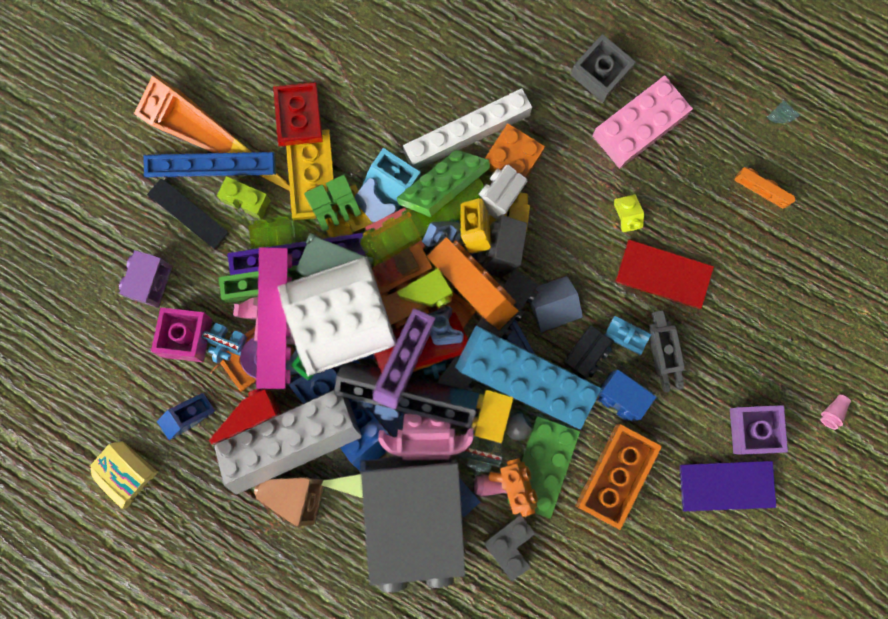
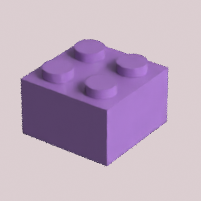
(145, 278)
(758, 430)

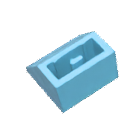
(391, 176)

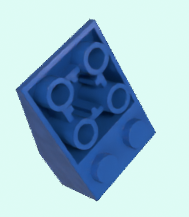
(368, 445)

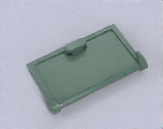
(324, 255)

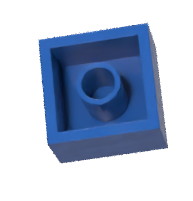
(625, 396)

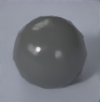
(518, 426)

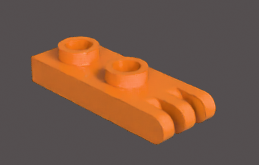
(764, 187)

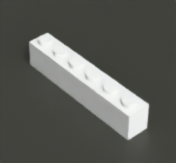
(467, 129)

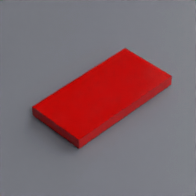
(664, 274)
(431, 352)

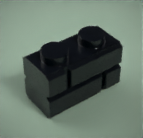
(587, 353)

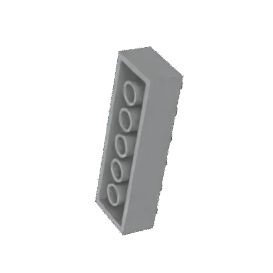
(286, 442)

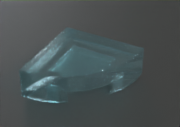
(783, 114)

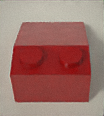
(250, 412)

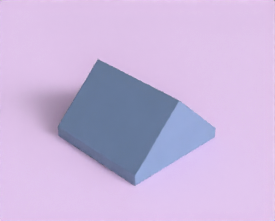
(556, 304)

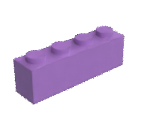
(403, 359)

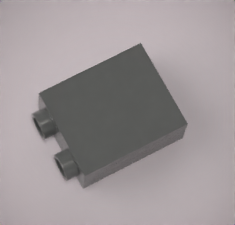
(412, 522)

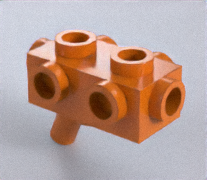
(516, 481)

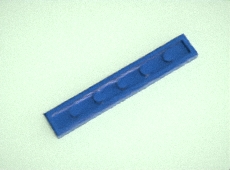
(210, 164)

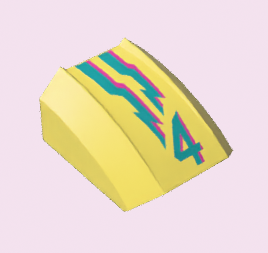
(121, 473)

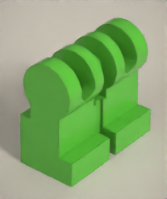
(322, 201)

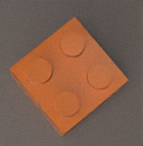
(515, 150)

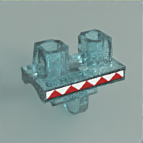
(491, 456)

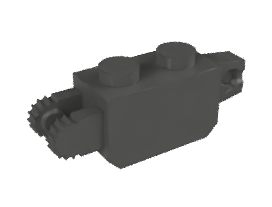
(666, 351)

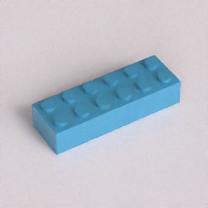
(527, 377)

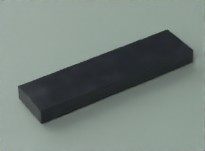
(188, 214)

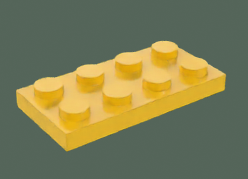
(308, 168)

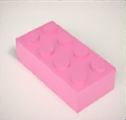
(642, 122)

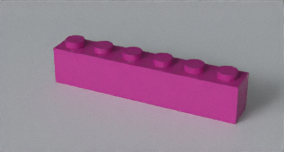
(272, 319)

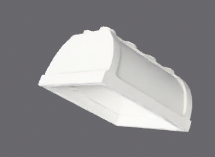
(336, 316)

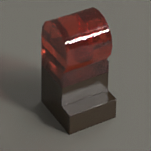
(395, 268)

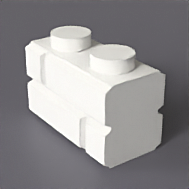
(502, 191)

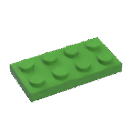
(443, 182)
(548, 459)

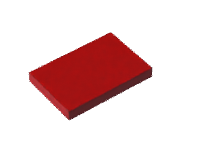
(297, 114)

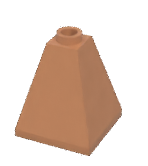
(292, 498)

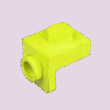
(629, 212)

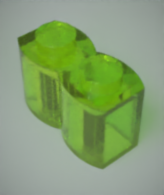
(271, 234)

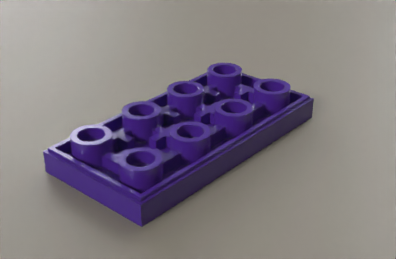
(727, 486)

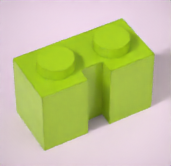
(251, 200)

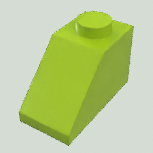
(428, 290)

